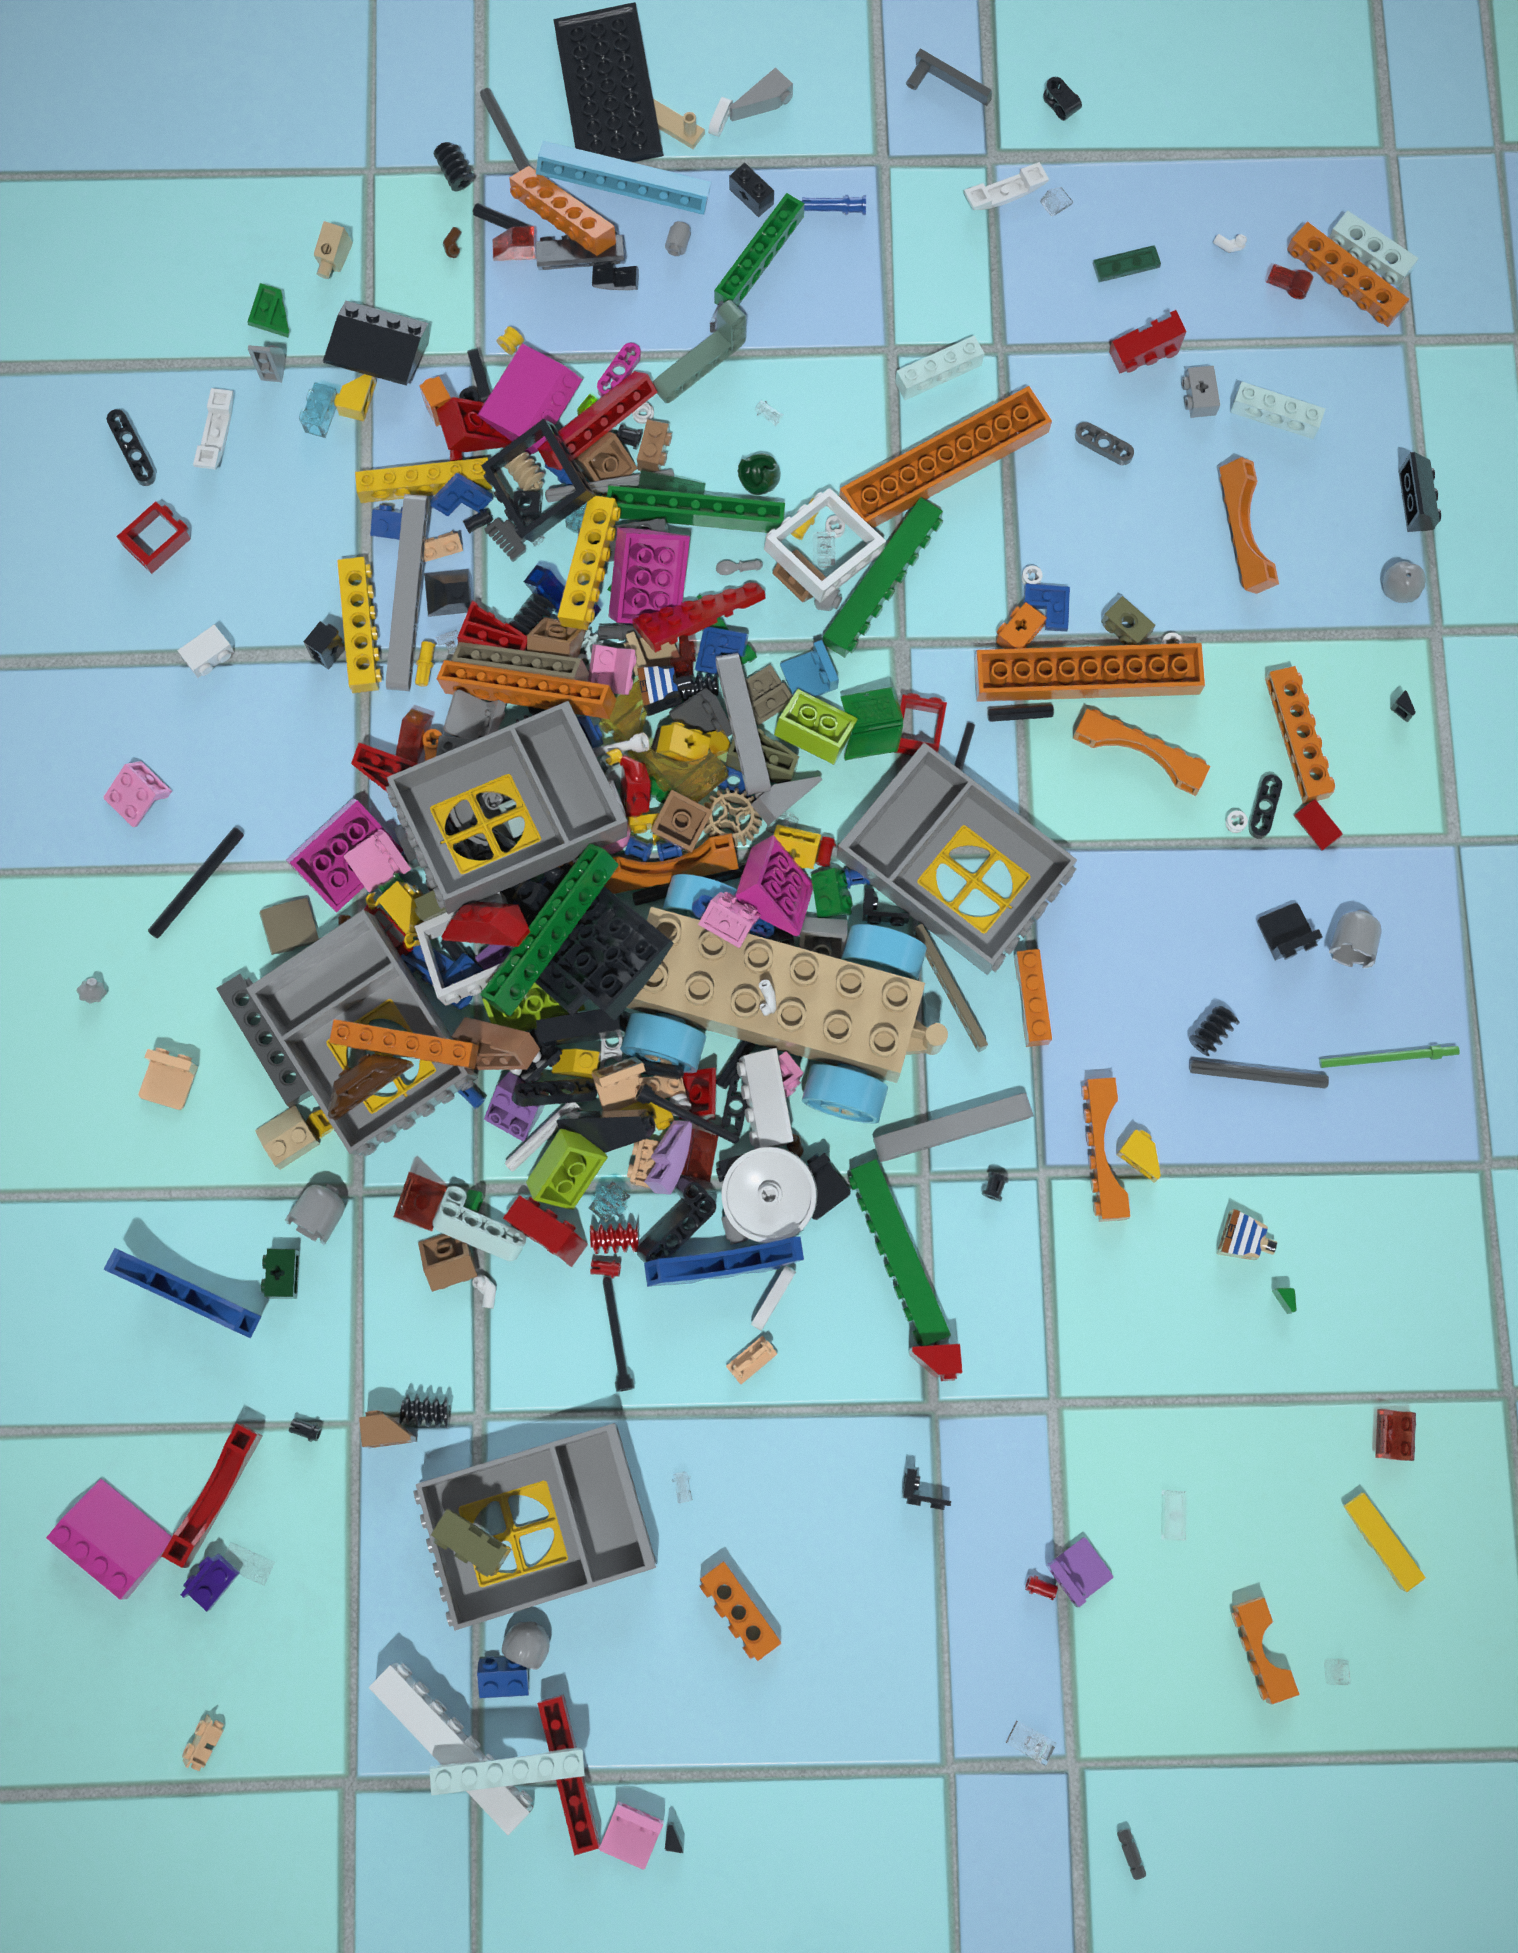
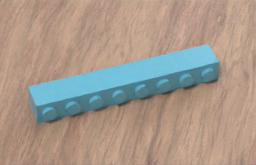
(623, 177)

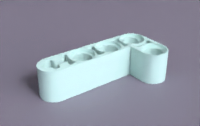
(475, 1228)

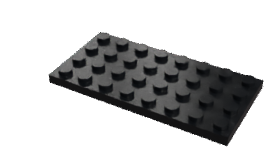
(608, 83)

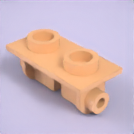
(443, 546)
(663, 1086)
(751, 1360)
(205, 1733)

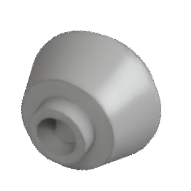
(830, 602)

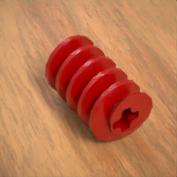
(614, 1238)

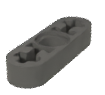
(1106, 452)

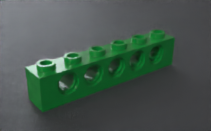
(760, 251)

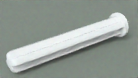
(539, 1137)

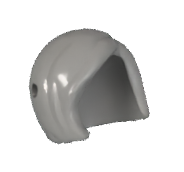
(1403, 588)
(526, 1644)

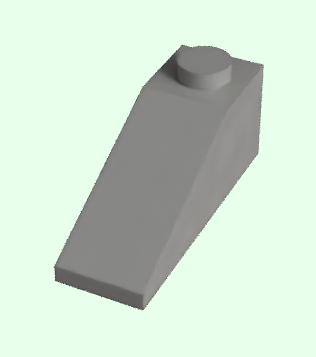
(763, 97)
(268, 362)
(781, 797)

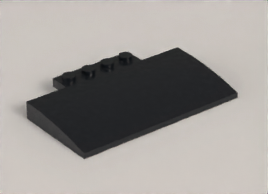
(603, 957)

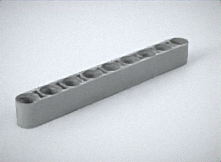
(407, 592)

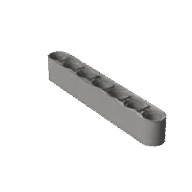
(742, 724)
(953, 1127)

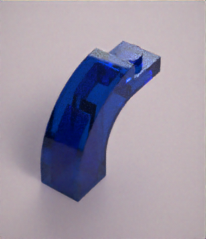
(546, 584)

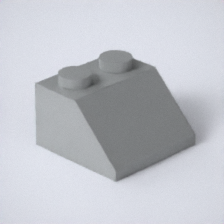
(824, 936)

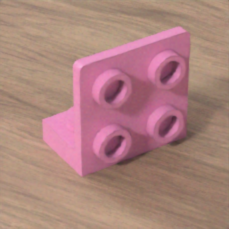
(612, 668)
(135, 792)
(376, 860)
(729, 918)
(631, 1835)

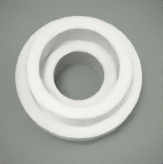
(643, 408)

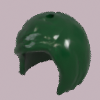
(759, 474)

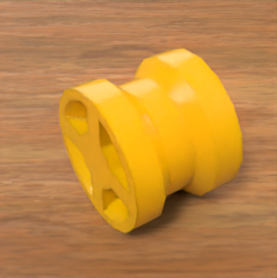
(510, 340)

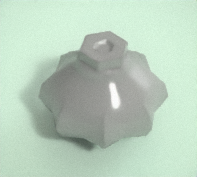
(91, 991)

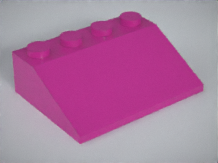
(528, 392)
(647, 572)
(322, 859)
(775, 886)
(110, 1539)

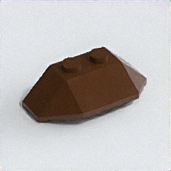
(363, 1081)

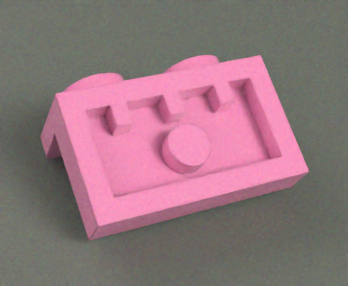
(790, 1073)

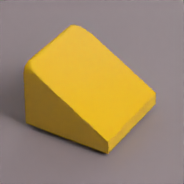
(718, 744)
(319, 1124)

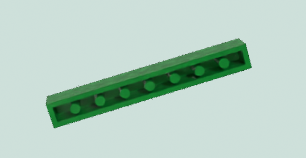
(698, 509)
(882, 577)
(899, 1253)

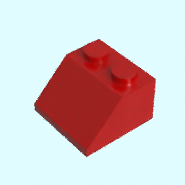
(939, 1360)

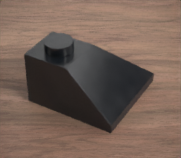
(448, 592)

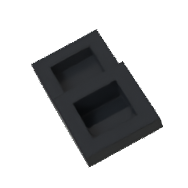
(613, 278)

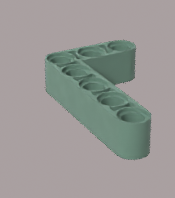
(705, 356)

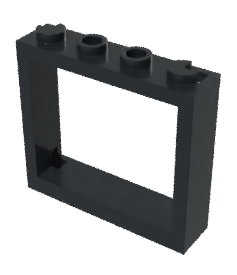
(558, 512)

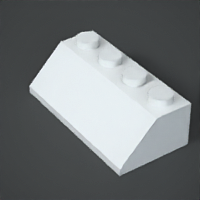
(765, 1099)

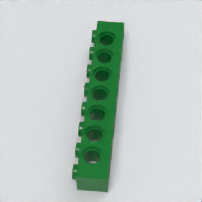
(550, 929)

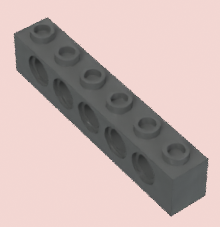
(231, 993)

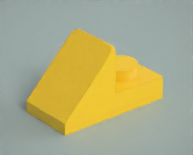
(642, 824)

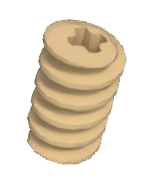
(525, 473)

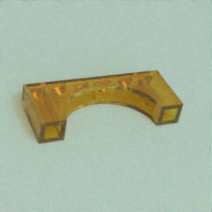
(688, 778)

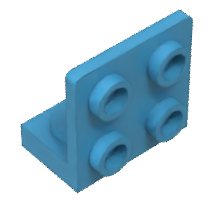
(811, 672)

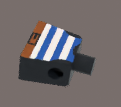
(661, 688)

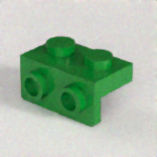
(831, 893)

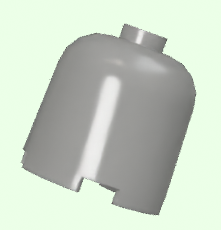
(1356, 939)
(317, 1212)

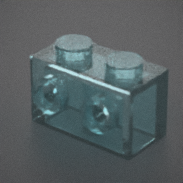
(318, 410)

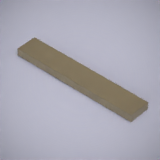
(951, 990)

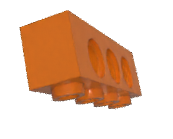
(754, 1648)

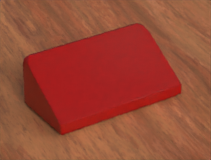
(1318, 825)

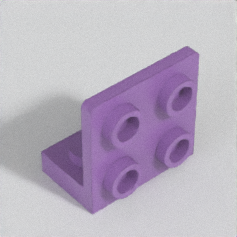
(1079, 1571)

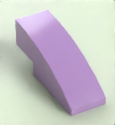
(670, 1158)

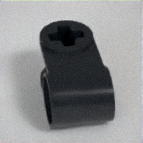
(1062, 100)

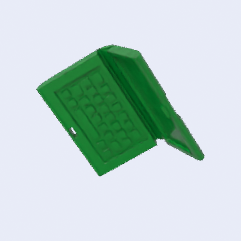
(878, 723)

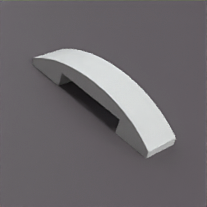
(1007, 190)
(216, 429)

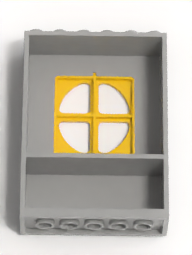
(547, 773)
(915, 828)
(356, 979)
(589, 1507)

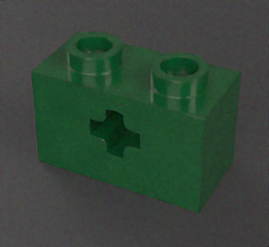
(287, 1285)

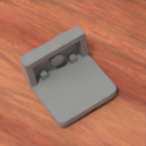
(473, 717)

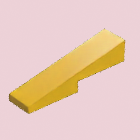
(1384, 1542)

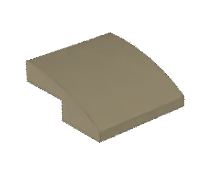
(767, 694)
(288, 926)

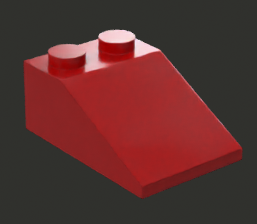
(466, 430)

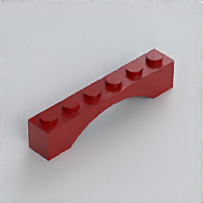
(200, 1519)

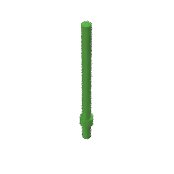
(1433, 1053)

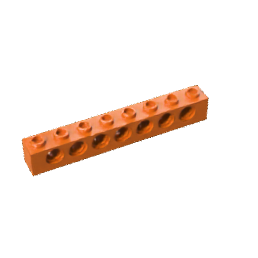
(526, 688)

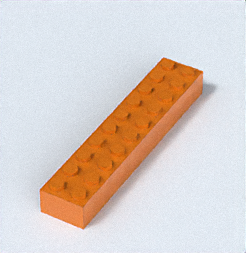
(947, 458)
(1089, 672)

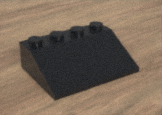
(376, 343)

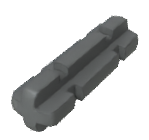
(1131, 1854)

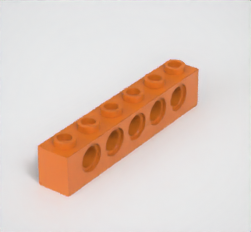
(562, 210)
(1344, 263)
(1309, 789)
(404, 1044)

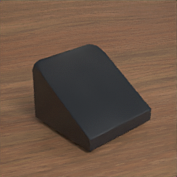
(1403, 707)
(673, 1840)

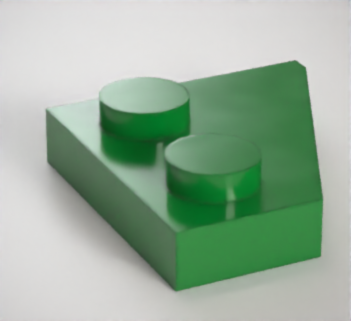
(269, 311)

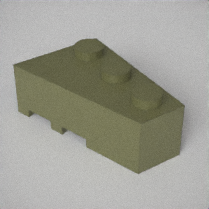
(779, 760)
(470, 1543)

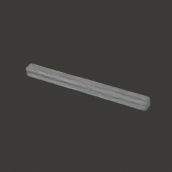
(599, 487)

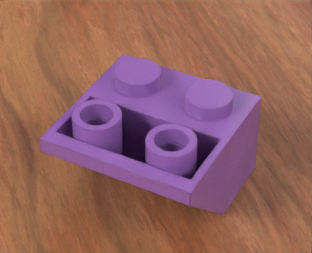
(507, 1115)

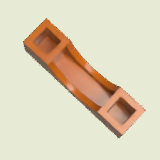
(1035, 1008)
(1254, 1619)

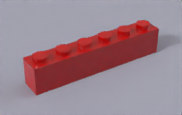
(601, 417)
(571, 1790)

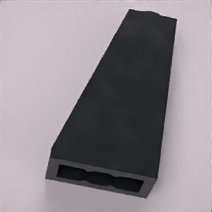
(580, 1028)
(609, 1128)

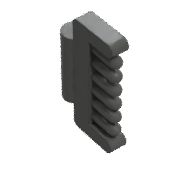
(508, 532)

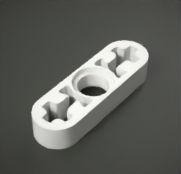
(773, 1298)

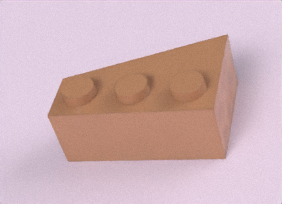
(498, 1045)

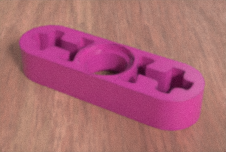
(618, 361)

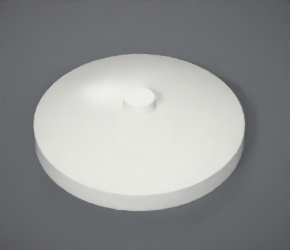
(769, 1194)

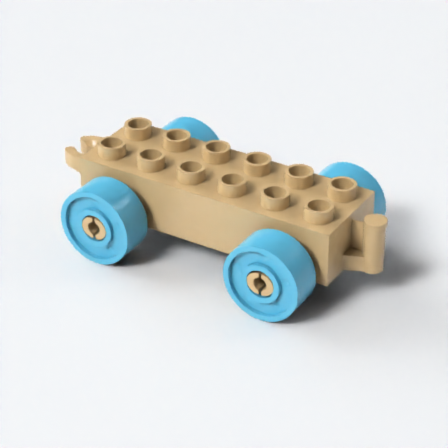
(828, 1008)

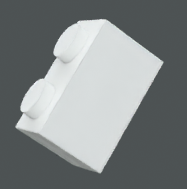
(206, 651)

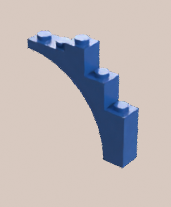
(724, 1264)
(182, 1292)

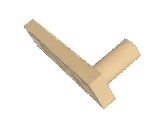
(678, 126)

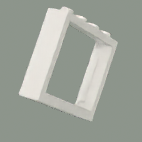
(816, 587)
(470, 986)

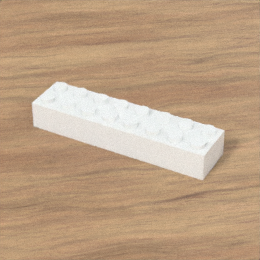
(447, 1741)

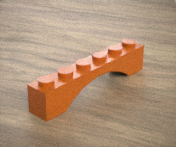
(1239, 485)
(1185, 772)
(712, 857)
(1111, 1198)

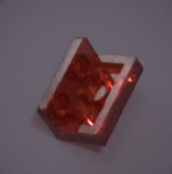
(684, 664)
(1395, 1435)

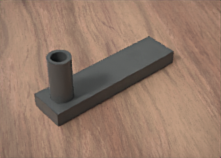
(929, 63)

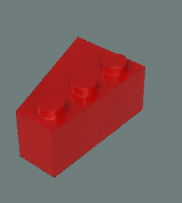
(1150, 345)
(485, 629)
(378, 764)
(545, 1229)

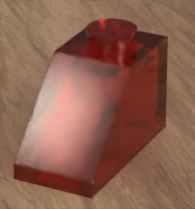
(515, 244)
(411, 735)

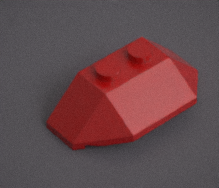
(488, 924)

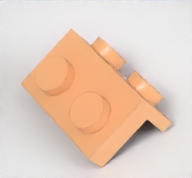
(643, 1162)

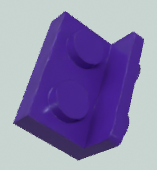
(210, 1582)

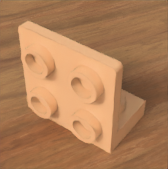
(618, 1083)

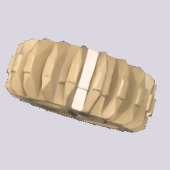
(739, 813)

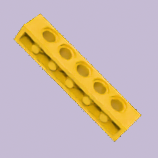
(416, 479)
(596, 510)
(350, 571)

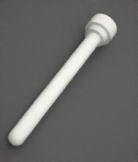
(637, 743)

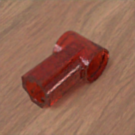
(1294, 282)

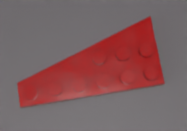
(694, 615)

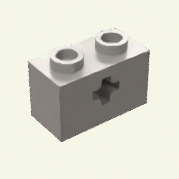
(1201, 391)

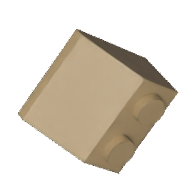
(287, 1137)

